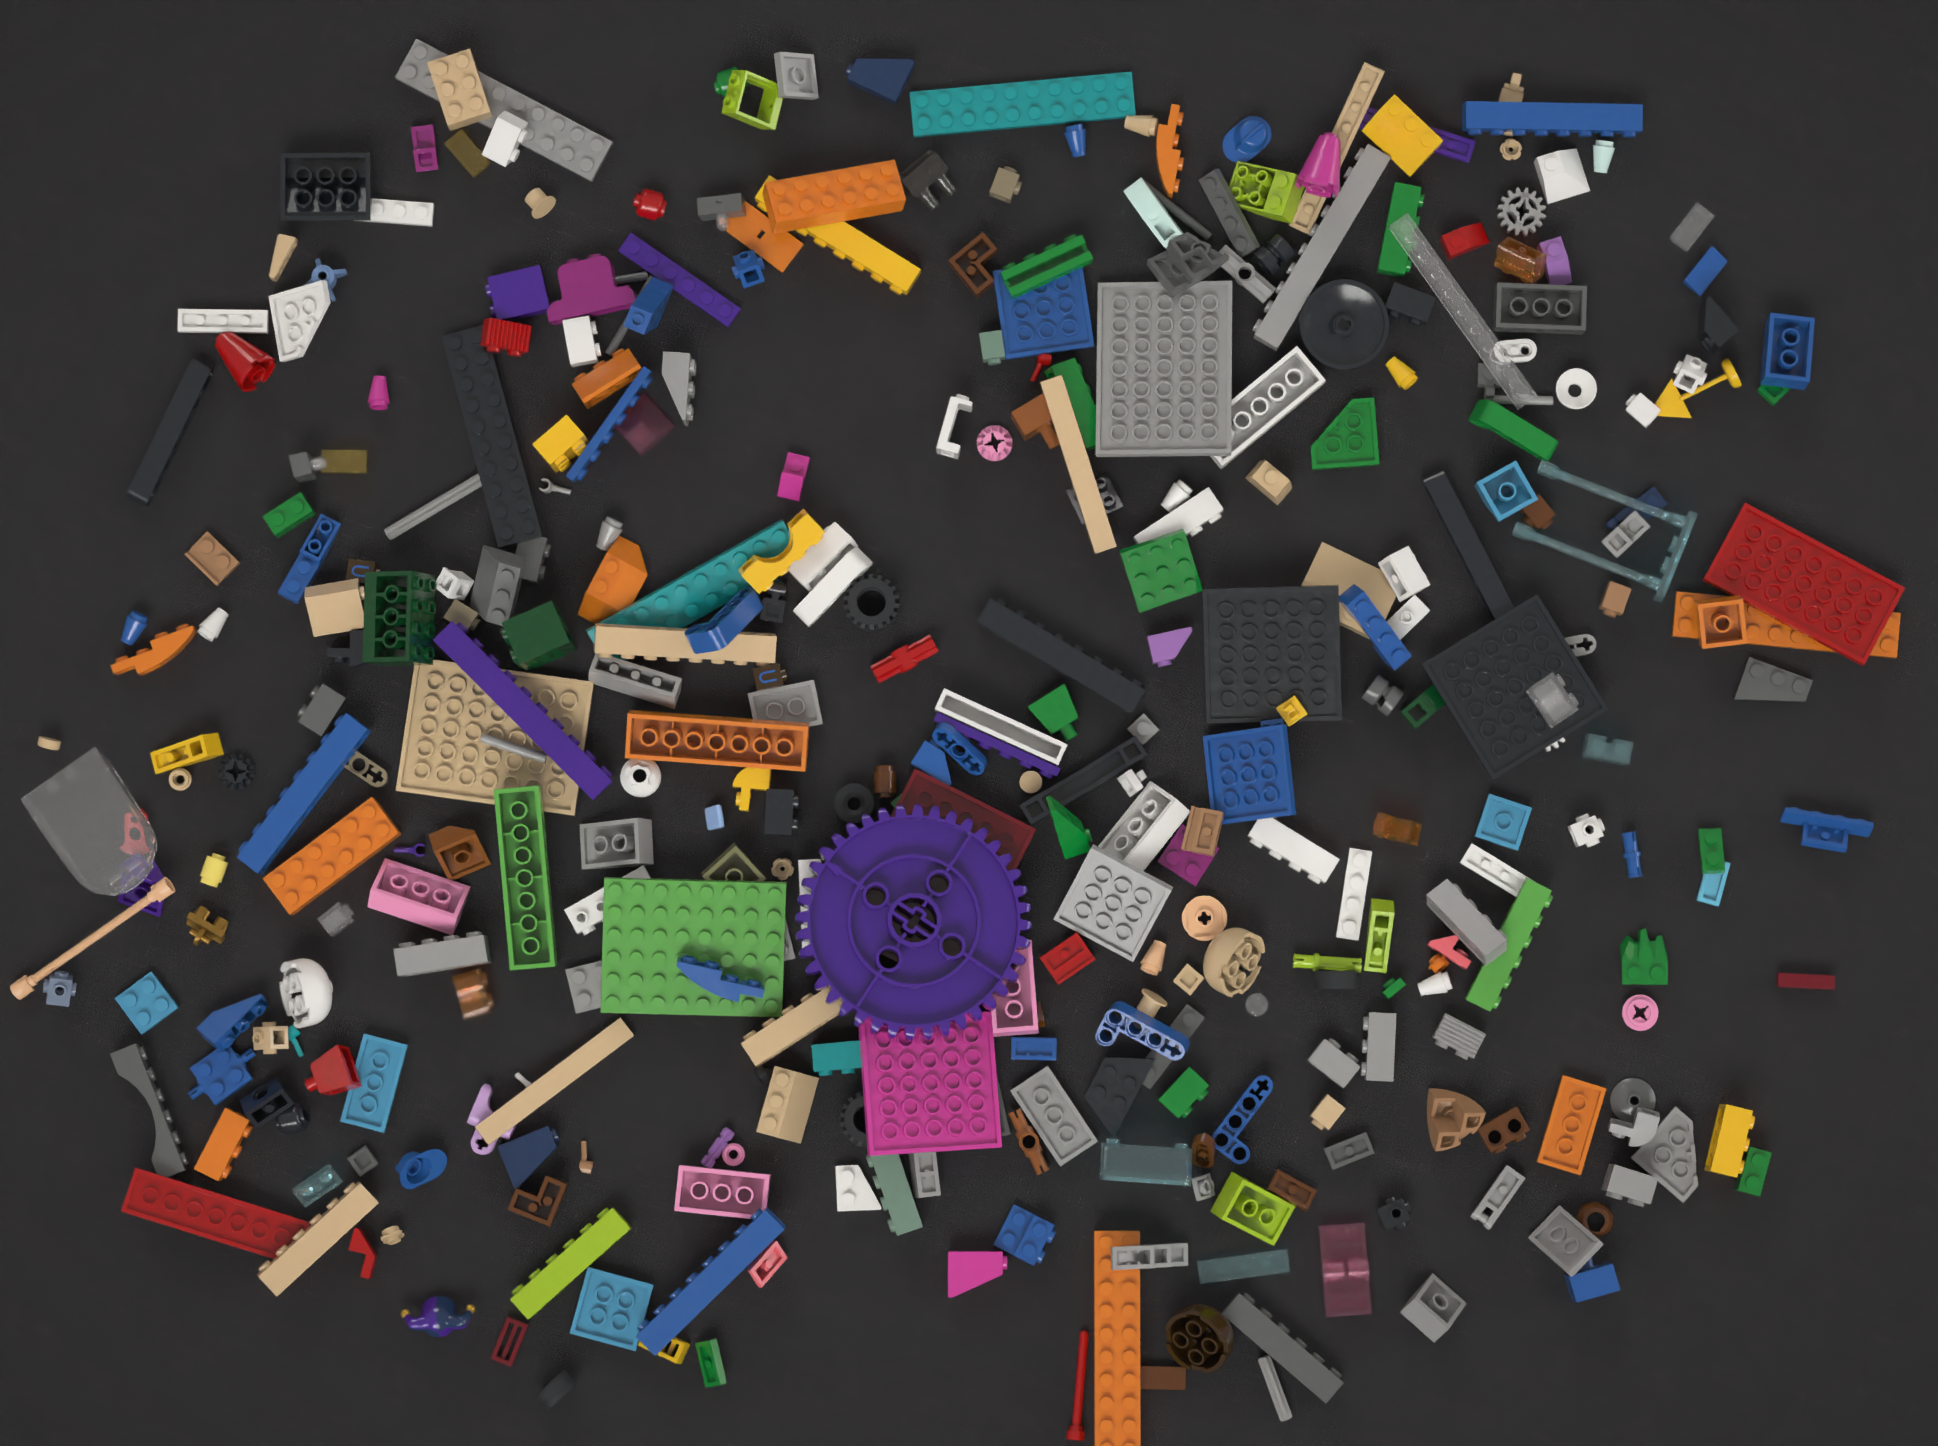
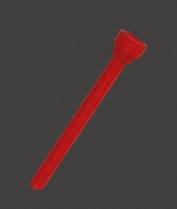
(1076, 1431)

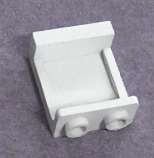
(945, 447)

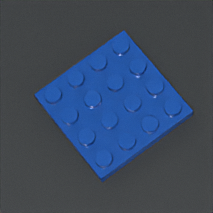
(1046, 318)
(1250, 774)

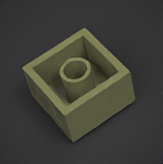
(733, 866)

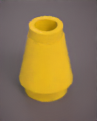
(1402, 374)

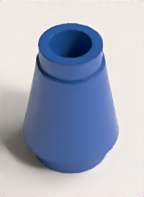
(1076, 139)
(133, 627)

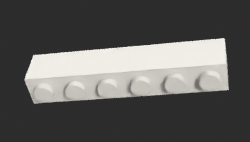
(1001, 727)

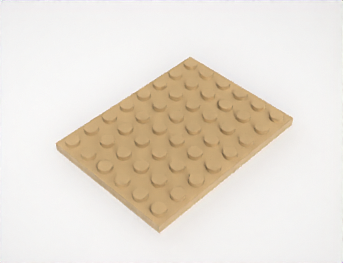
(445, 729)

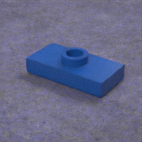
(1033, 1048)

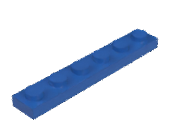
(615, 418)

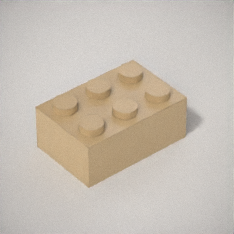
(459, 89)

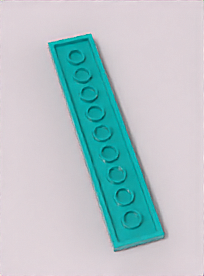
(1022, 104)
(701, 588)

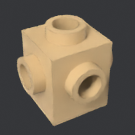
(270, 1037)

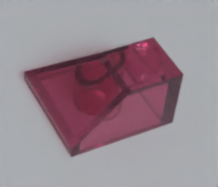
(644, 425)

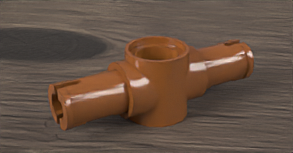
(1023, 1130)

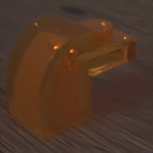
(1396, 829)

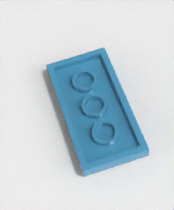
(379, 1071)

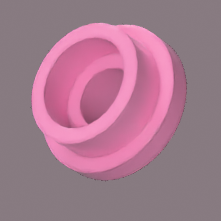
(741, 1154)

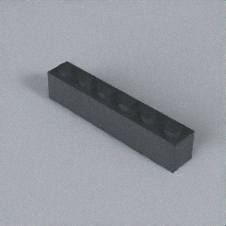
(1282, 1348)

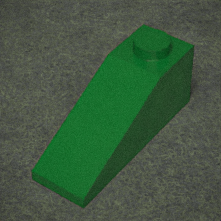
(1069, 830)

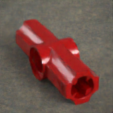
(904, 659)

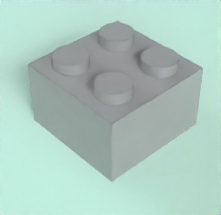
(1628, 1183)

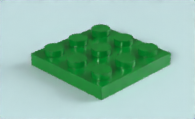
(1161, 570)

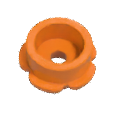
(1438, 963)

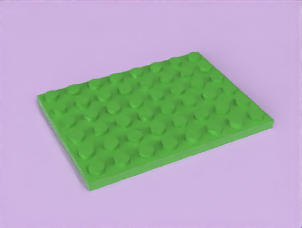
(713, 920)

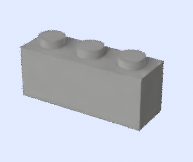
(1379, 1046)

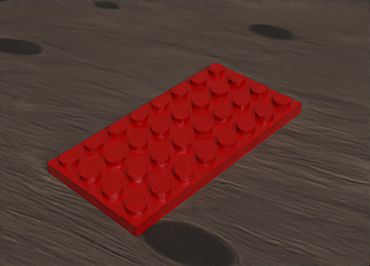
(1804, 584)

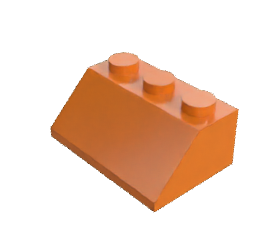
(606, 377)

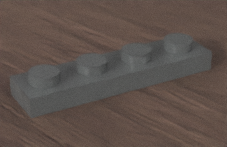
(1229, 213)
(1185, 1023)

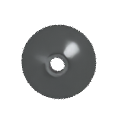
(1624, 1091)

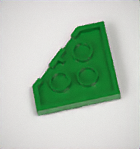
(1349, 439)

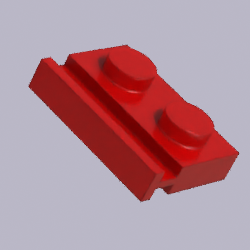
(1067, 958)

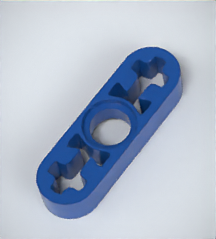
(960, 757)

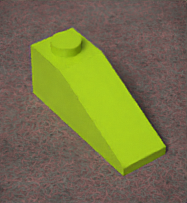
(1379, 935)

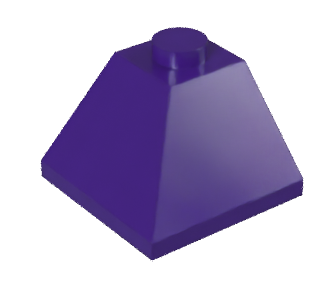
(139, 892)

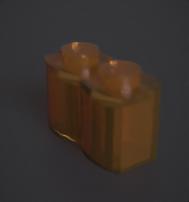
(473, 994)

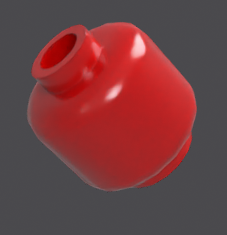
(649, 204)

